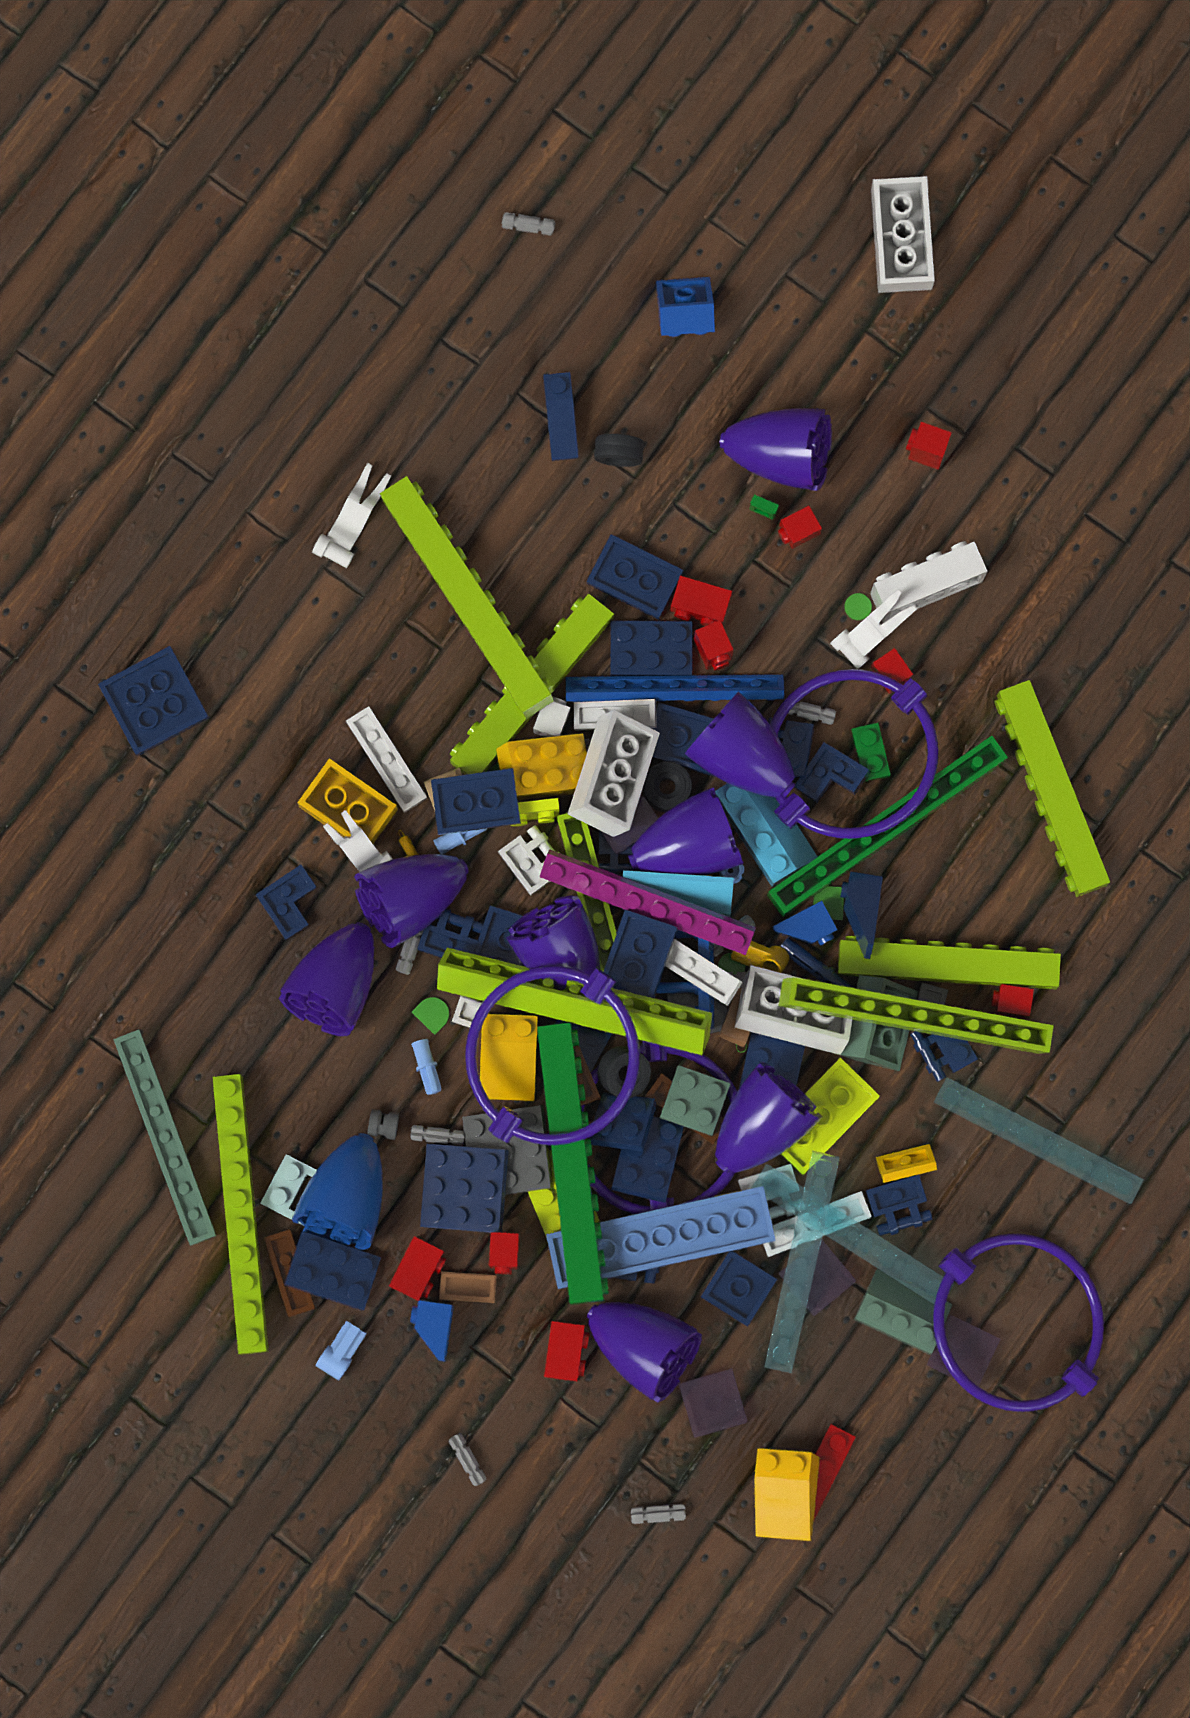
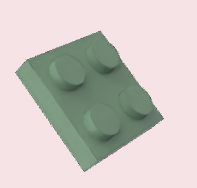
(694, 1100)

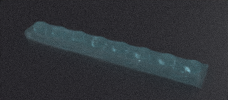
(1038, 1141)
(855, 1237)
(802, 1261)

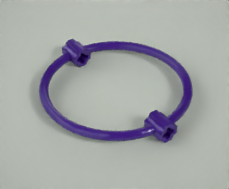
(907, 698)
(658, 1053)
(507, 1122)
(1077, 1376)

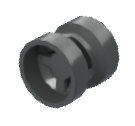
(389, 1121)

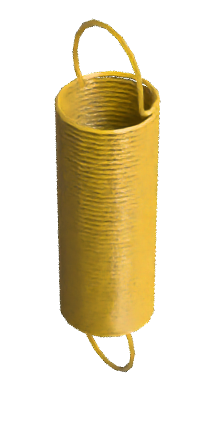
(407, 845)

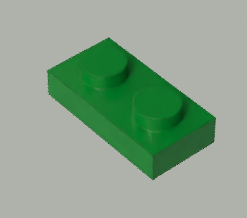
(871, 751)

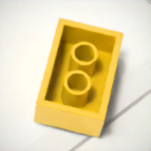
(544, 765)
(338, 791)

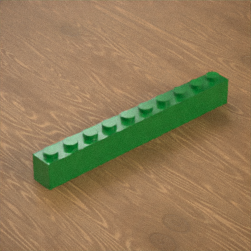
(852, 852)
(571, 1165)

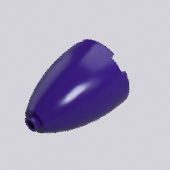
(782, 446)
(744, 751)
(688, 840)
(409, 893)
(557, 938)
(333, 980)
(763, 1120)
(644, 1345)

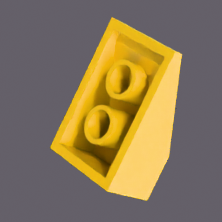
(509, 1057)
(785, 1494)

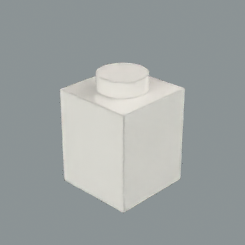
(552, 719)

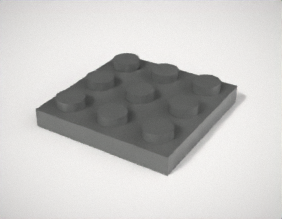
(527, 1162)

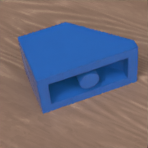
(809, 925)

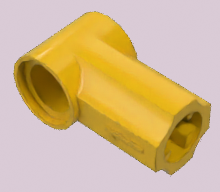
(762, 956)

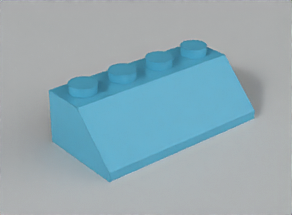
(770, 842)
(704, 891)

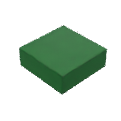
(763, 507)

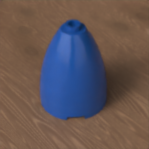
(344, 1195)

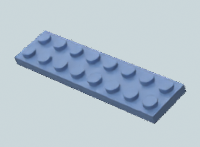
(677, 1234)

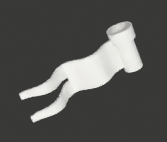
(349, 522)
(870, 632)
(357, 846)

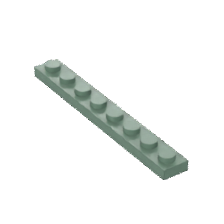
(165, 1137)

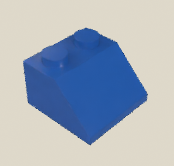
(685, 306)
(433, 1325)

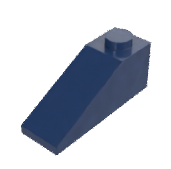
(560, 416)
(861, 907)

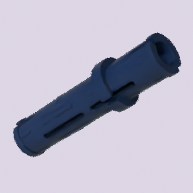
(813, 965)

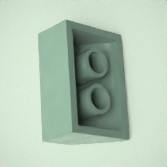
(875, 1042)
(899, 1313)

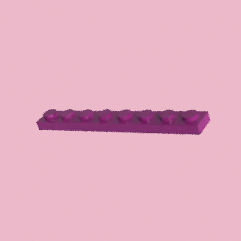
(647, 902)

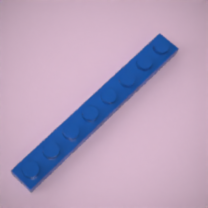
(674, 687)

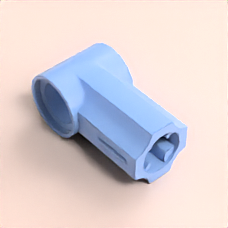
(338, 1355)

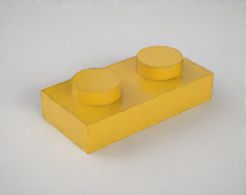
(906, 1163)

